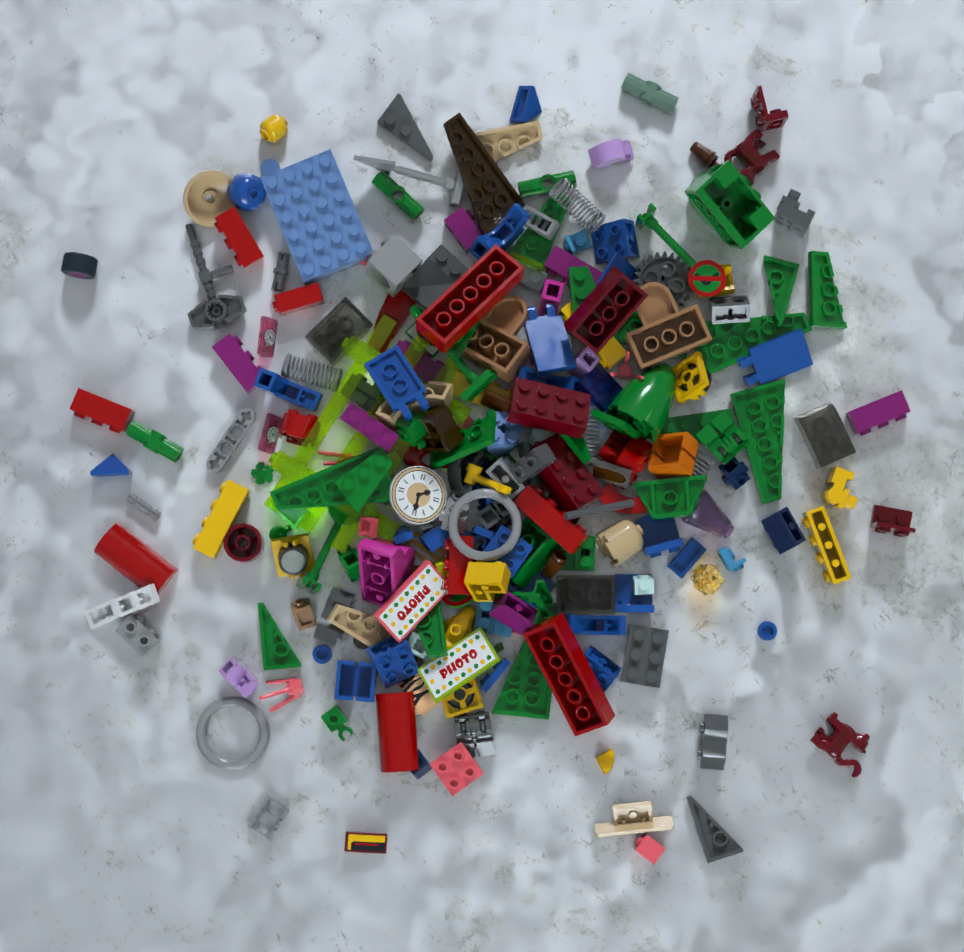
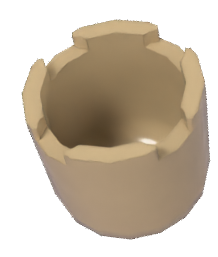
(620, 541)

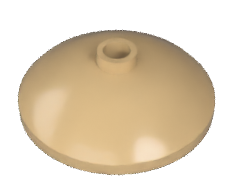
(195, 192)

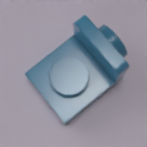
(577, 242)
(727, 558)

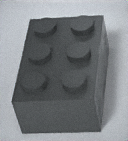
(644, 655)

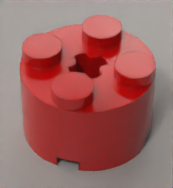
(296, 426)

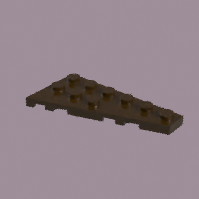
(484, 182)

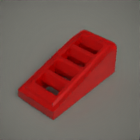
(613, 447)

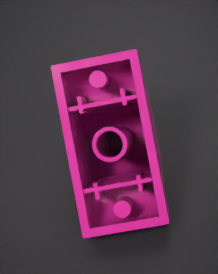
(383, 568)

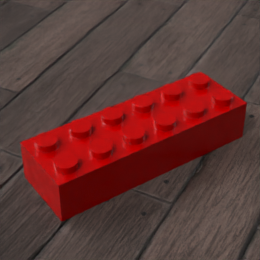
(469, 298)
(569, 674)

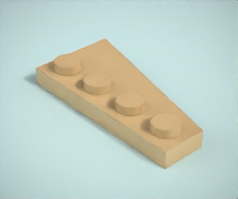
(510, 139)
(358, 624)

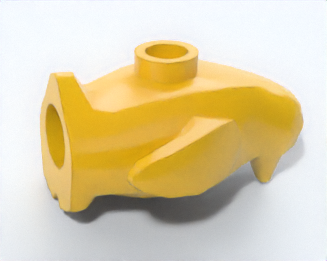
(459, 625)

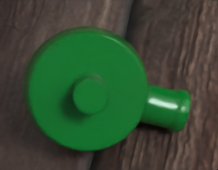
(279, 532)

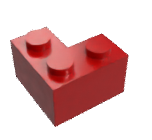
(634, 456)

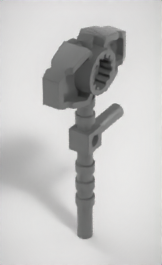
(216, 311)

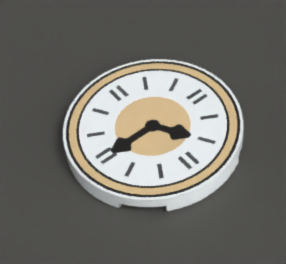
(417, 495)

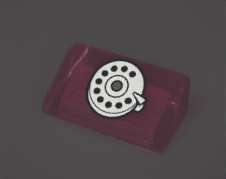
(267, 337)
(270, 434)

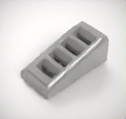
(548, 220)

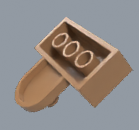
(665, 328)
(495, 339)

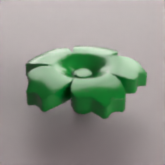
(262, 474)

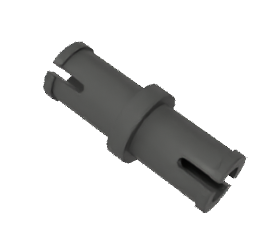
(280, 272)

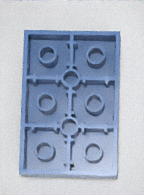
(317, 217)

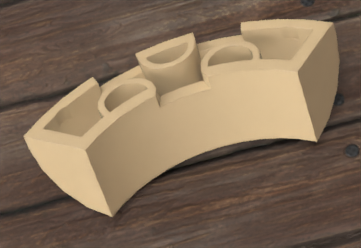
(437, 395)

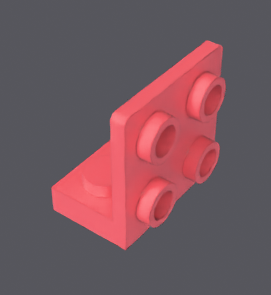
(456, 768)

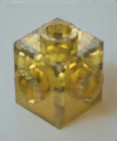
(707, 579)

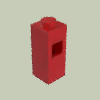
(298, 299)

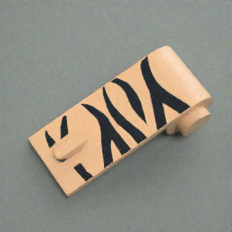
(422, 698)

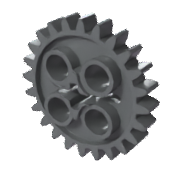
(655, 268)

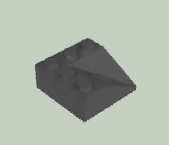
(434, 277)

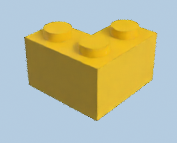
(486, 579)

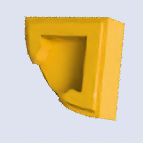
(606, 760)

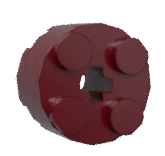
(234, 538)

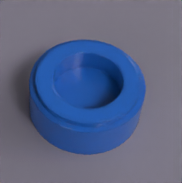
(767, 630)
(322, 654)

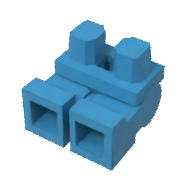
(488, 622)

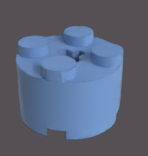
(506, 435)

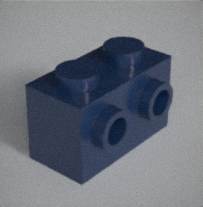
(783, 530)

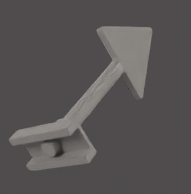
(454, 185)

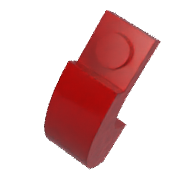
(613, 495)

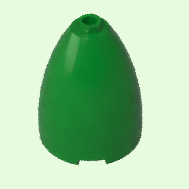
(646, 401)

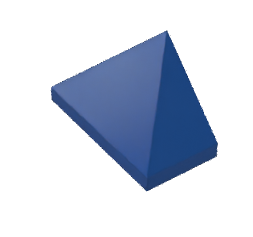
(525, 105)
(111, 467)

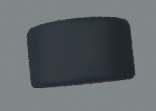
(79, 265)

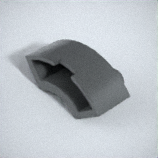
(457, 471)
(325, 630)
(713, 741)

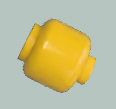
(273, 128)

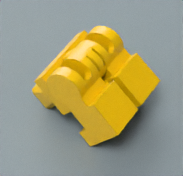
(835, 492)

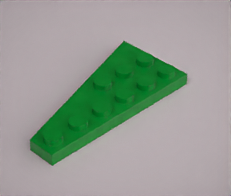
(733, 339)
(762, 421)
(321, 491)
(526, 688)

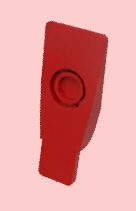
(397, 309)

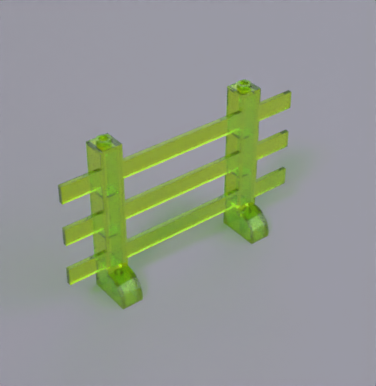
(295, 468)

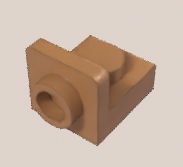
(303, 613)

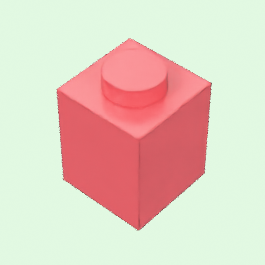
(648, 848)

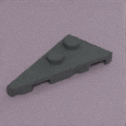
(401, 124)
(713, 838)

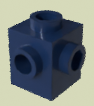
(734, 473)

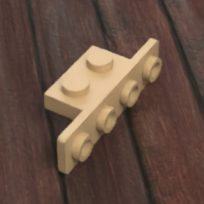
(632, 819)

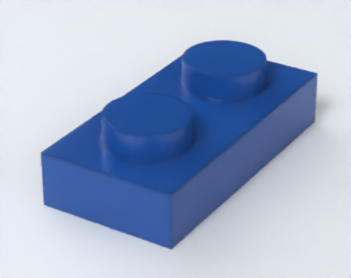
(403, 534)
(489, 680)

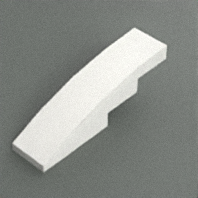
(122, 606)

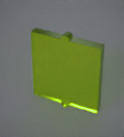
(539, 266)

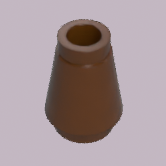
(704, 154)
(554, 563)

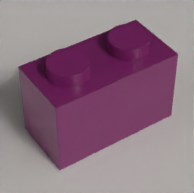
(463, 228)
(513, 612)

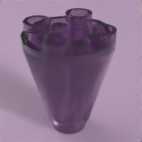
(710, 517)

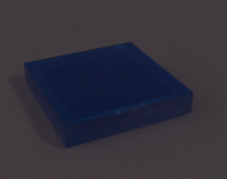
(600, 386)

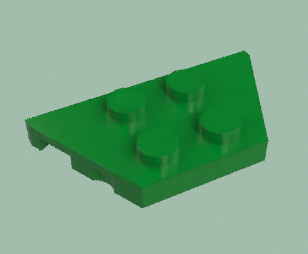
(671, 496)

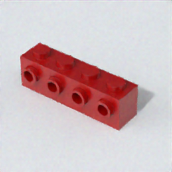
(551, 519)

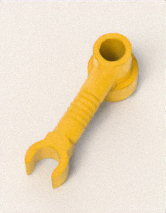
(474, 475)

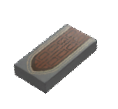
(612, 473)

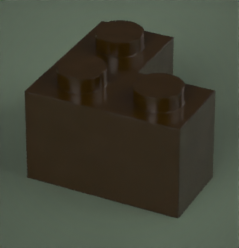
(441, 430)

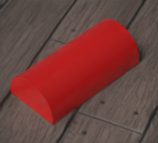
(134, 558)
(397, 732)

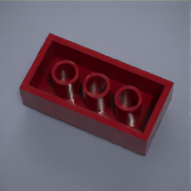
(605, 310)
(548, 407)
(568, 477)

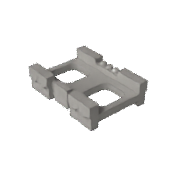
(273, 820)

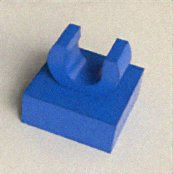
(482, 534)

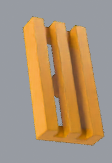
(424, 549)

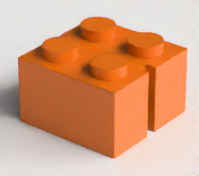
(677, 454)

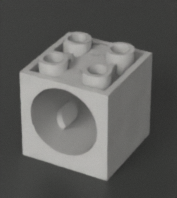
(392, 264)

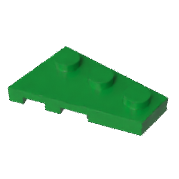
(580, 284)
(363, 479)

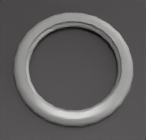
(480, 555)
(263, 735)

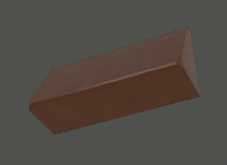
(494, 401)

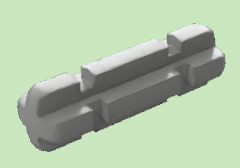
(143, 506)

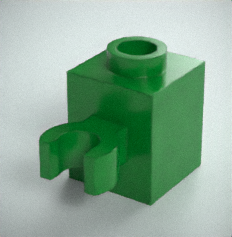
(412, 430)
(350, 563)
(335, 720)

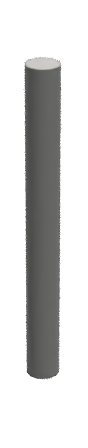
(599, 509)

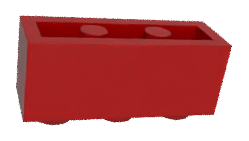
(238, 237)
(101, 411)
(456, 567)

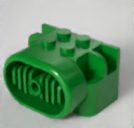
(729, 204)

